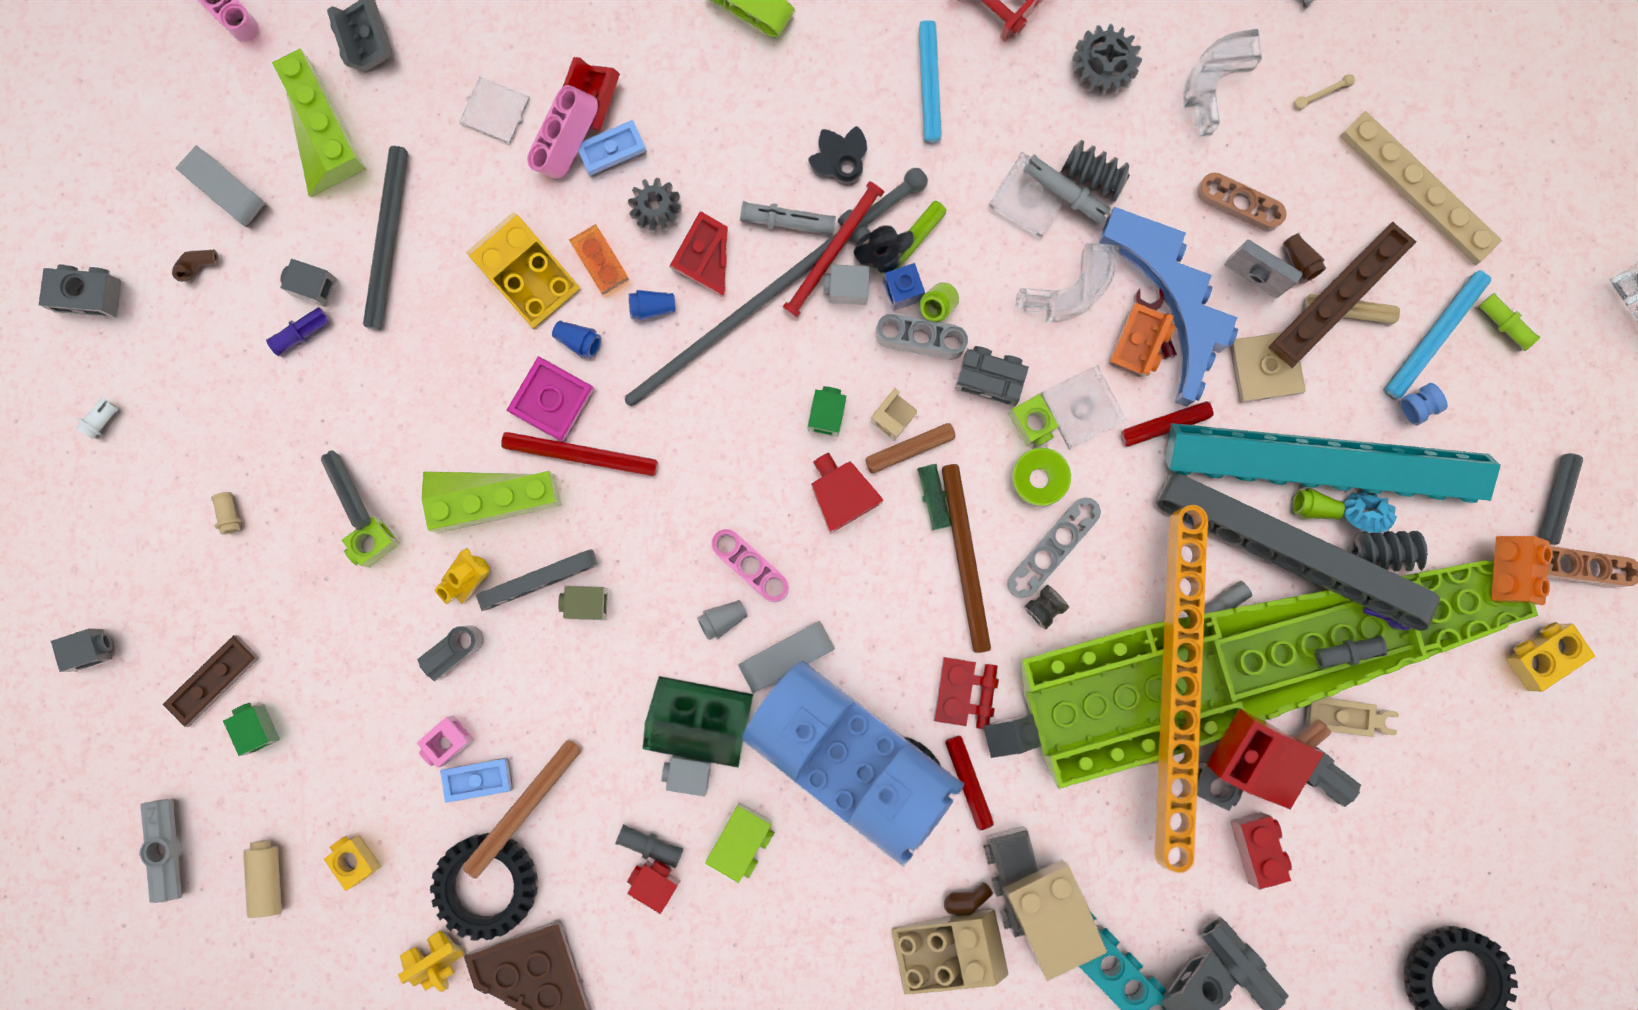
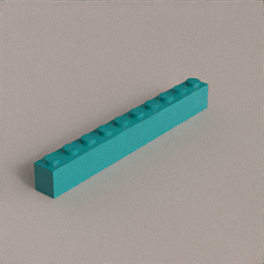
(1331, 462)

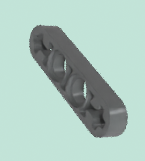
(537, 580)

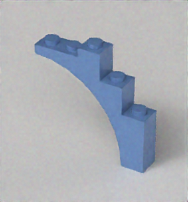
(1200, 328)

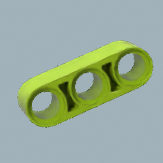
(765, 15)

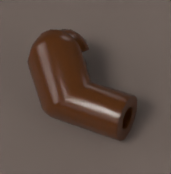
(191, 262)
(967, 902)

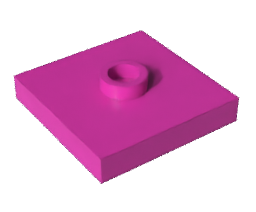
(550, 399)

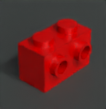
(1261, 850)

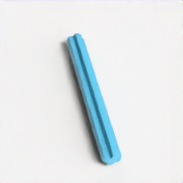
(1438, 334)

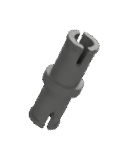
(1351, 652)
(649, 846)

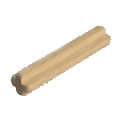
(1367, 311)

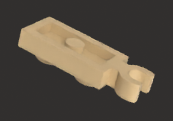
(1349, 717)

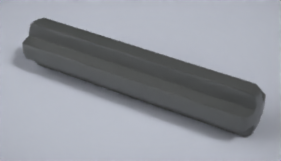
(345, 490)
(1561, 498)

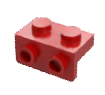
(596, 81)

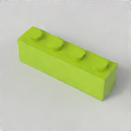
(321, 136)
(472, 498)

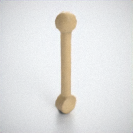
(1301, 102)

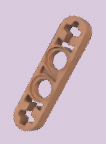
(1580, 568)

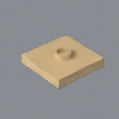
(1261, 372)

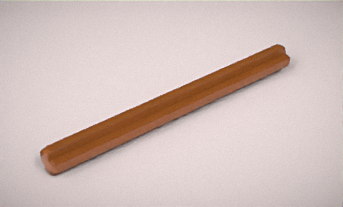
(966, 558)

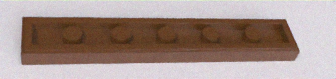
(1342, 294)

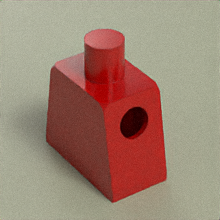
(842, 493)

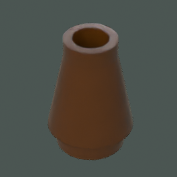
(1304, 257)

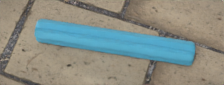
(930, 81)

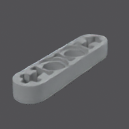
(1054, 548)

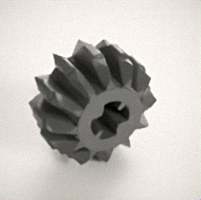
(643, 210)

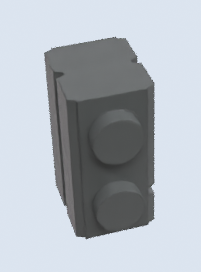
(992, 376)

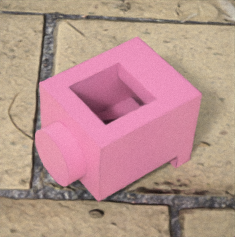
(431, 747)

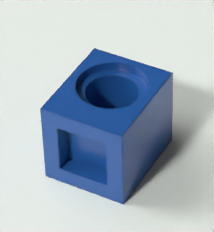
(903, 286)

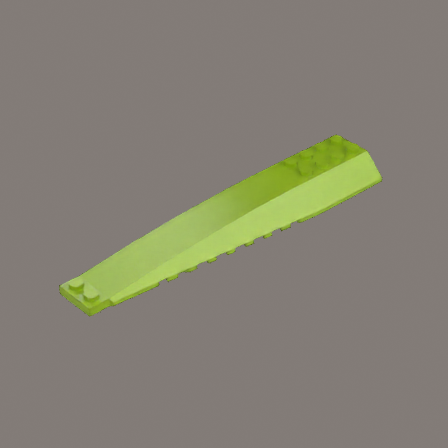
(1103, 696)

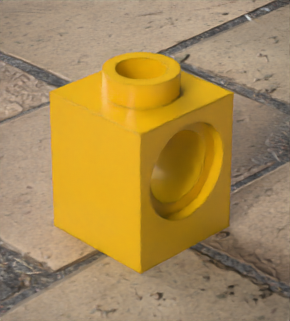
(366, 861)

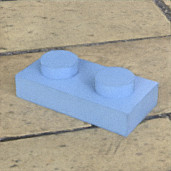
(611, 147)
(476, 780)

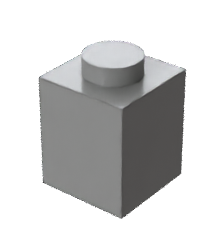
(847, 284)
(686, 775)

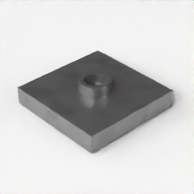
(1263, 269)

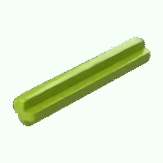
(923, 227)

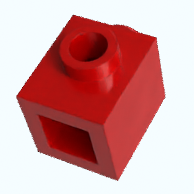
(652, 885)

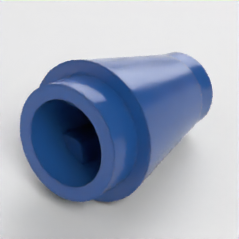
(650, 304)
(579, 339)

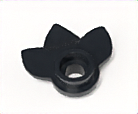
(840, 151)
(884, 248)

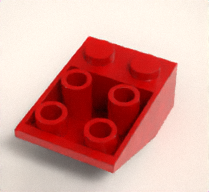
(1264, 760)

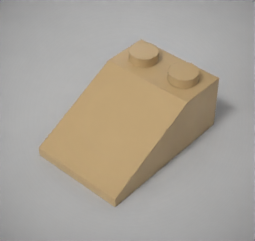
(1055, 919)

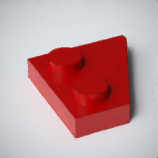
(704, 254)

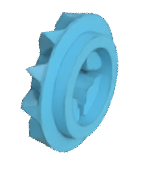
(1369, 521)

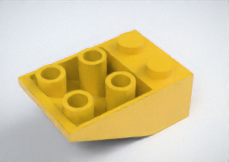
(523, 269)

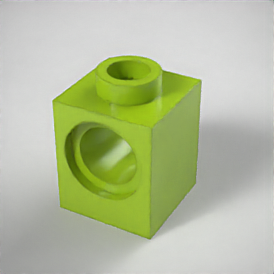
(1037, 407)
(383, 543)

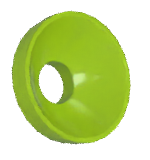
(1053, 465)

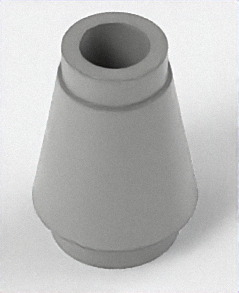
(721, 619)

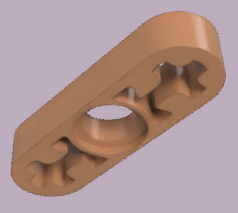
(1254, 196)

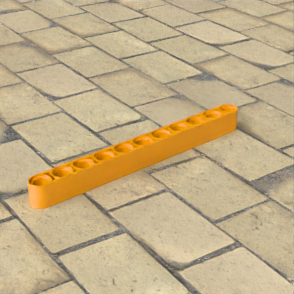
(1171, 700)

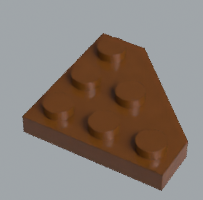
(529, 971)

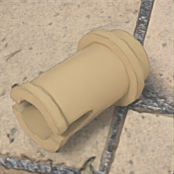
(225, 513)

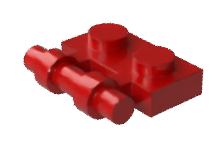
(956, 689)

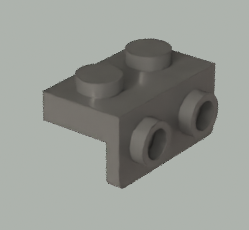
(360, 35)

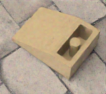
(950, 953)

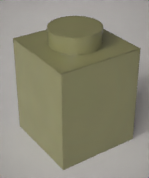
(583, 603)

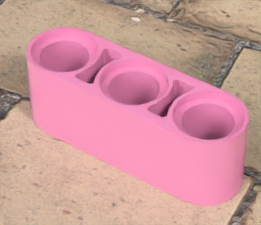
(228, 13)
(562, 132)
(736, 557)

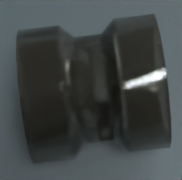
(1046, 607)

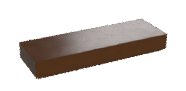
(210, 681)

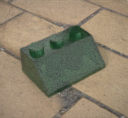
(697, 721)

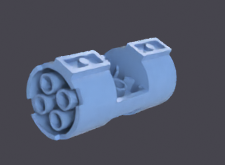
(851, 762)

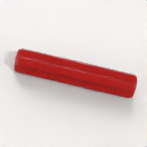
(1161, 425)
(971, 789)

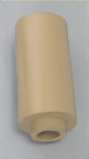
(262, 879)

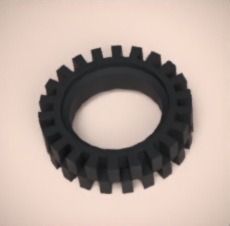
(467, 922)
(1453, 940)

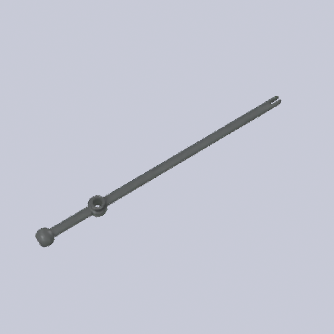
(914, 180)

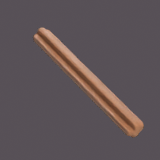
(521, 809)

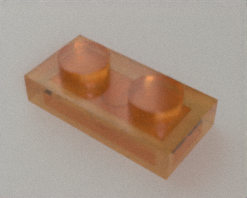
(599, 259)

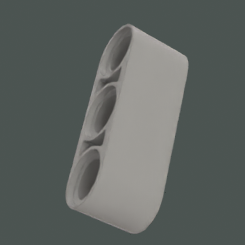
(220, 185)
(937, 332)
(780, 658)

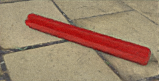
(579, 453)

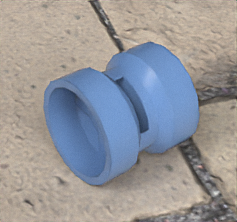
(1421, 405)

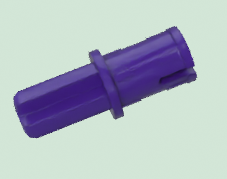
(297, 331)

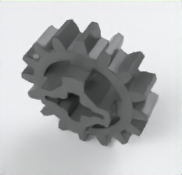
(1094, 64)

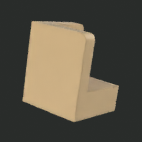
(893, 415)

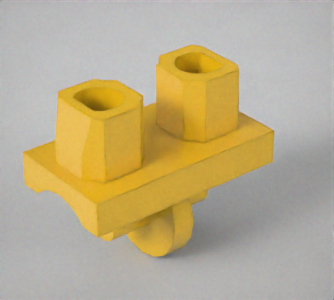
(462, 577)
(434, 968)

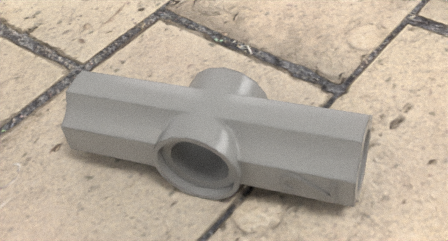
(162, 873)

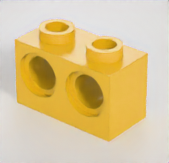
(1552, 663)

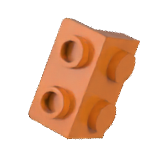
(1142, 339)
(1521, 569)

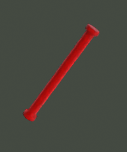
(833, 248)

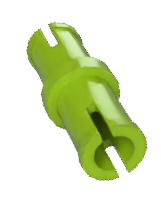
(1509, 322)

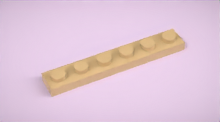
(1421, 188)

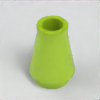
(1315, 505)

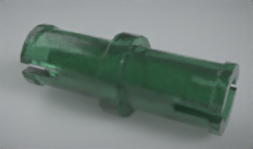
(934, 496)

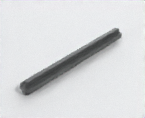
(385, 238)

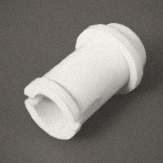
(97, 418)

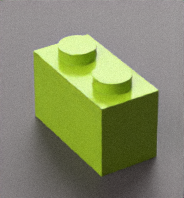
(739, 842)

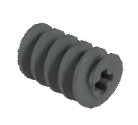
(1096, 170)
(1392, 548)

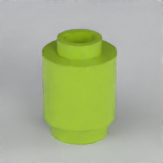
(939, 302)

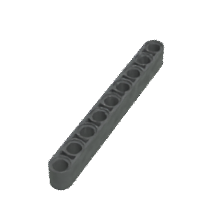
(1303, 553)

